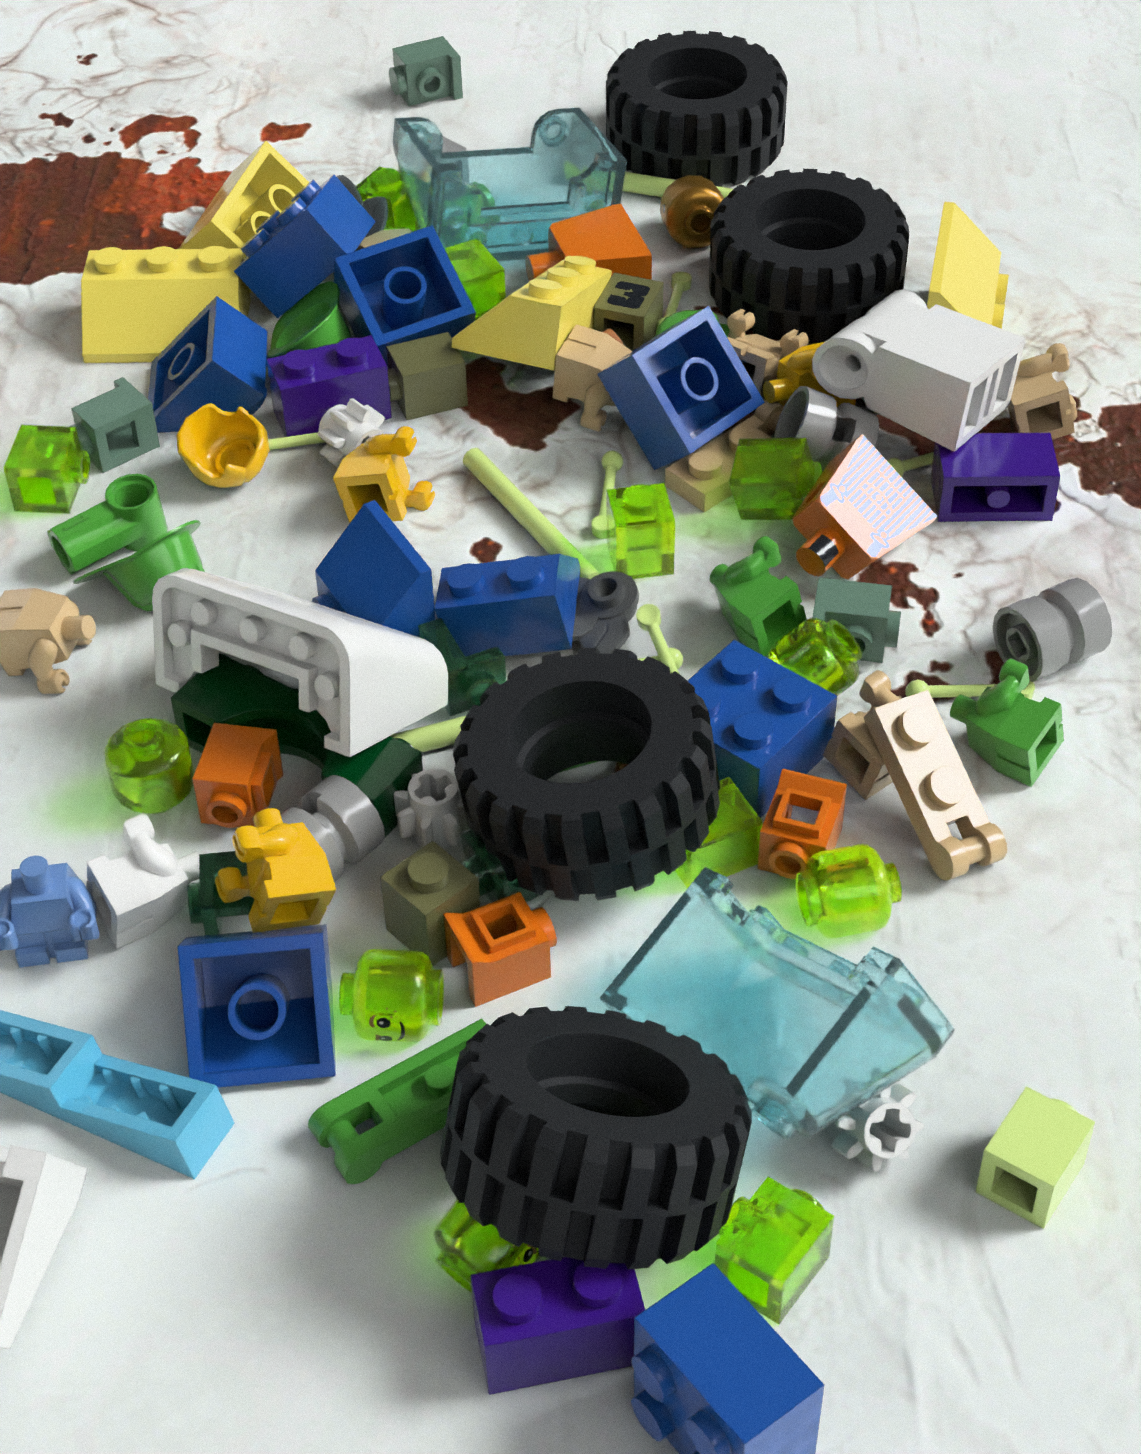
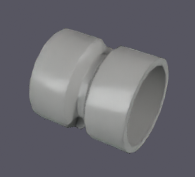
(823, 424)
(1053, 628)
(340, 821)

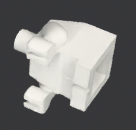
(141, 888)

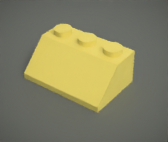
(246, 200)
(967, 270)
(147, 297)
(538, 316)

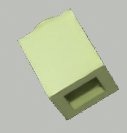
(1034, 1156)

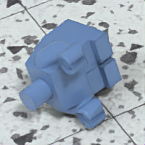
(46, 914)

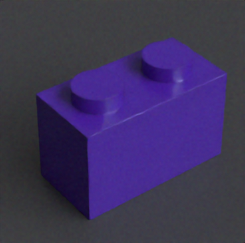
(316, 379)
(996, 478)
(554, 1321)

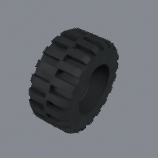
(697, 107)
(806, 252)
(601, 830)
(594, 1136)

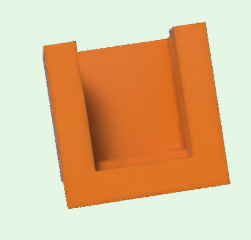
(237, 774)
(789, 843)
(502, 946)

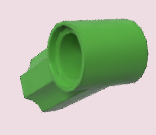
(126, 519)

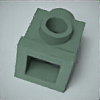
(426, 71)
(116, 426)
(862, 611)

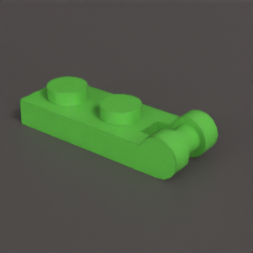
(403, 1103)

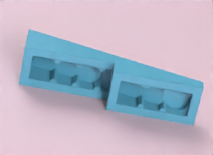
(121, 1101)

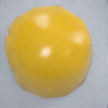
(223, 446)

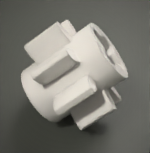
(347, 428)
(431, 809)
(879, 1128)

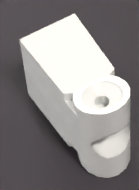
(923, 367)

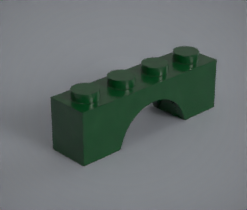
(249, 698)

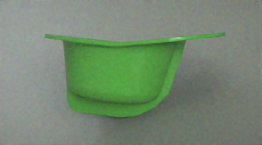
(310, 322)
(139, 572)

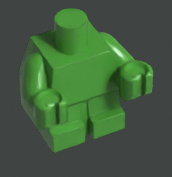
(754, 601)
(1011, 730)

